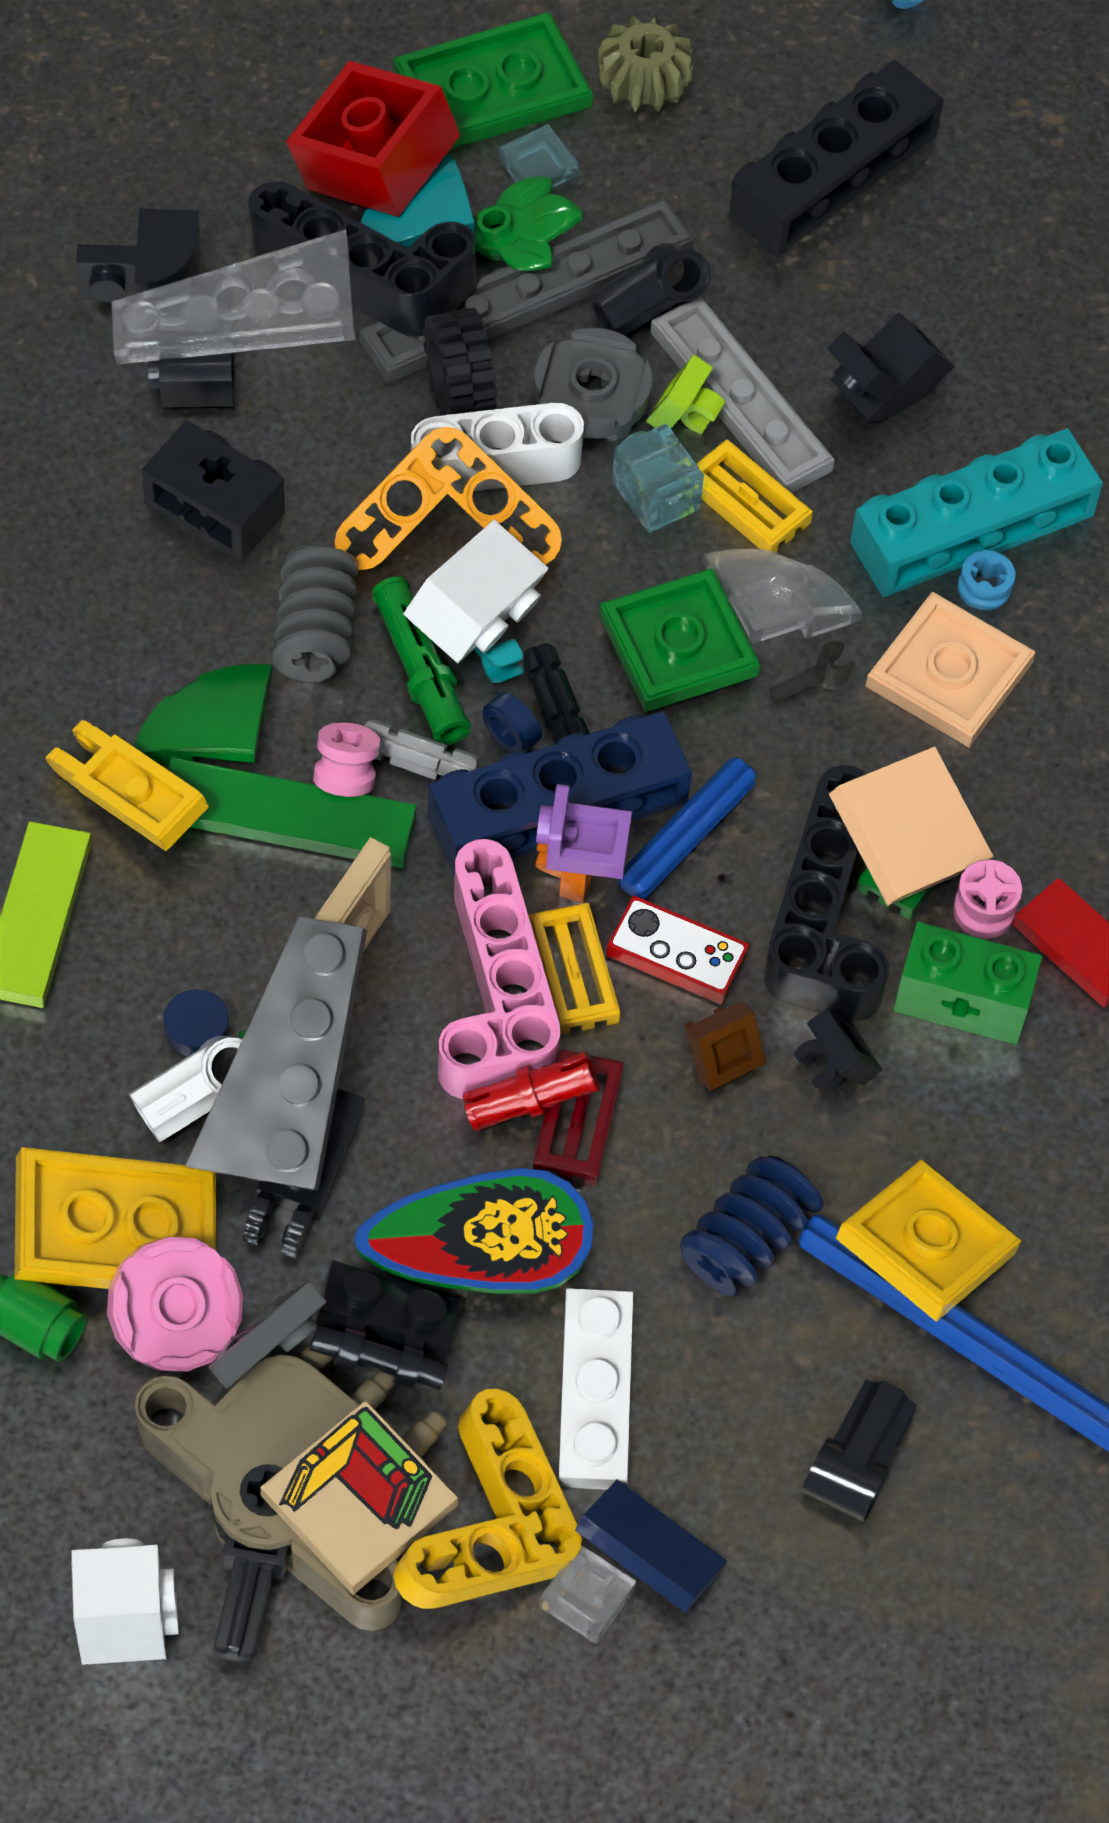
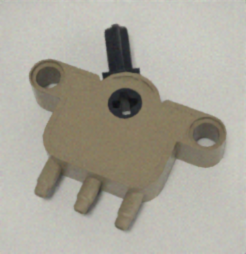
(240, 1446)

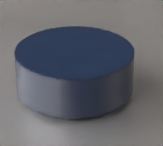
(511, 723)
(194, 1019)

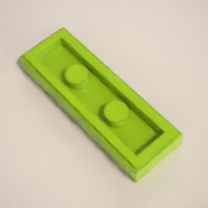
(39, 910)

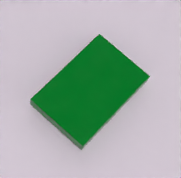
(502, 77)

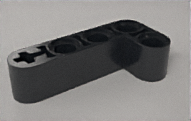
(387, 279)
(814, 937)

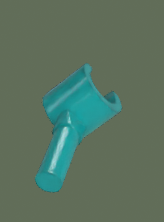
(502, 661)

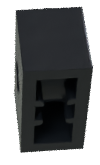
(214, 490)

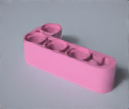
(497, 964)

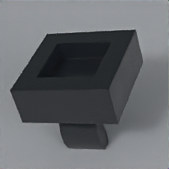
(843, 1048)

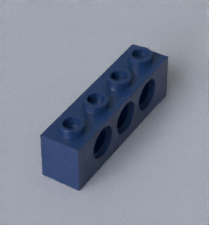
(643, 746)

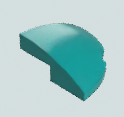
(437, 201)

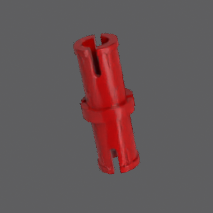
(531, 1091)

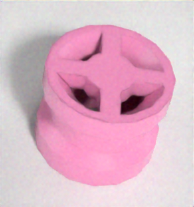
(346, 759)
(998, 888)

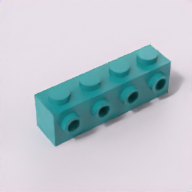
(974, 509)

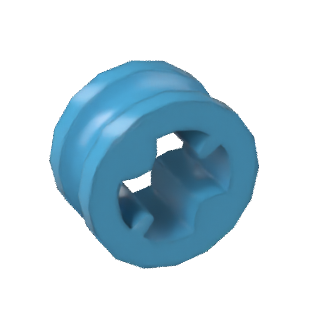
(982, 594)

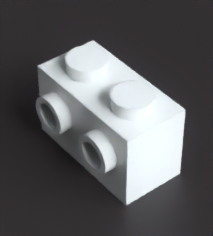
(476, 592)
(122, 1602)

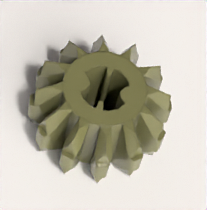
(645, 63)

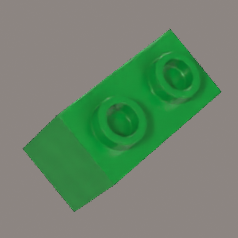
(967, 983)

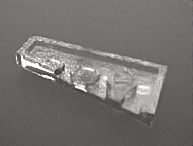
(252, 305)

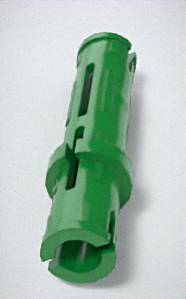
(429, 680)

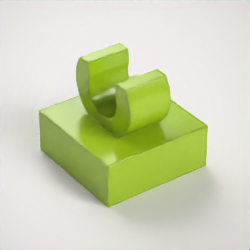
(687, 399)

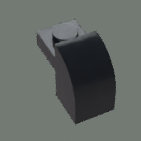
(163, 255)
(889, 370)

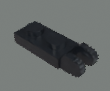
(304, 1202)

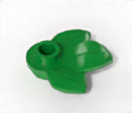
(524, 223)

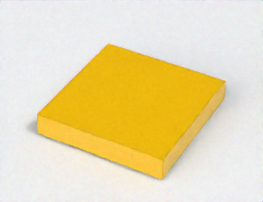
(928, 1240)

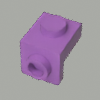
(584, 837)

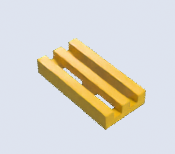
(740, 503)
(584, 1014)

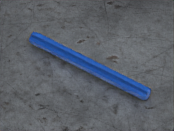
(972, 1339)

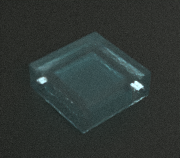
(539, 155)

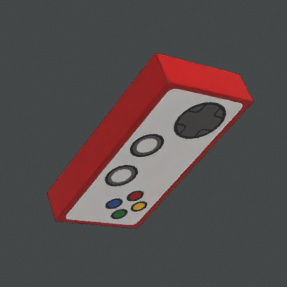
(677, 950)

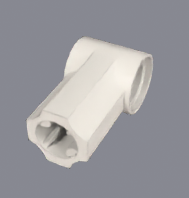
(181, 1091)

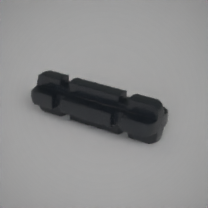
(553, 691)

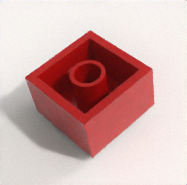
(373, 138)

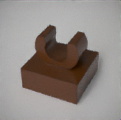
(725, 1045)

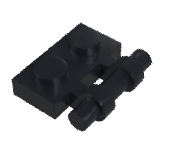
(385, 1326)

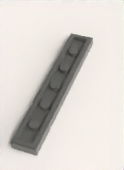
(519, 297)

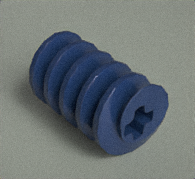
(746, 1221)

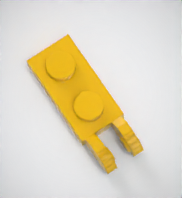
(130, 786)

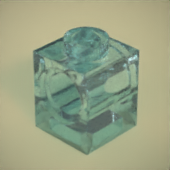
(657, 477)

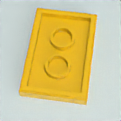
(92, 1211)

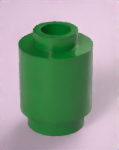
(39, 1318)

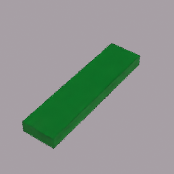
(296, 812)

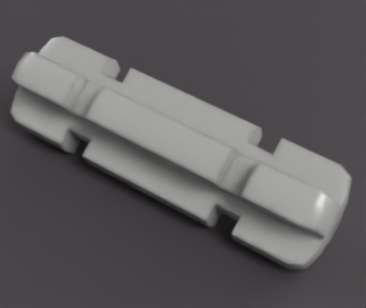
(420, 753)

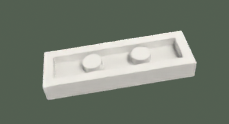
(595, 1388)

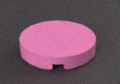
(174, 1304)

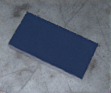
(650, 1545)

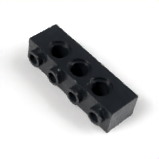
(835, 157)

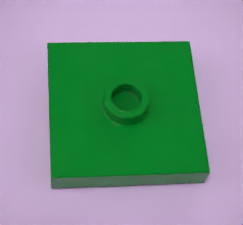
(679, 640)

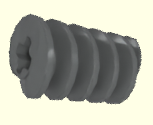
(314, 612)

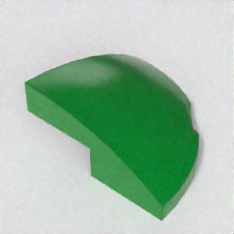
(210, 717)

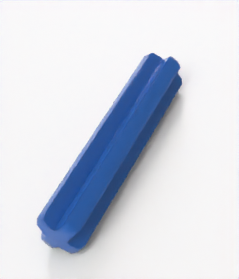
(687, 828)

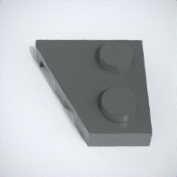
(269, 1333)

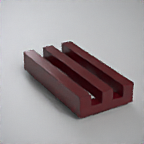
(568, 1165)

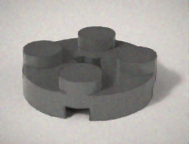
(598, 353)

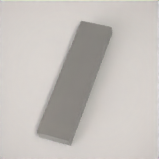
(753, 405)

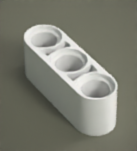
(523, 436)

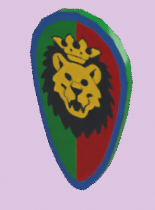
(484, 1233)

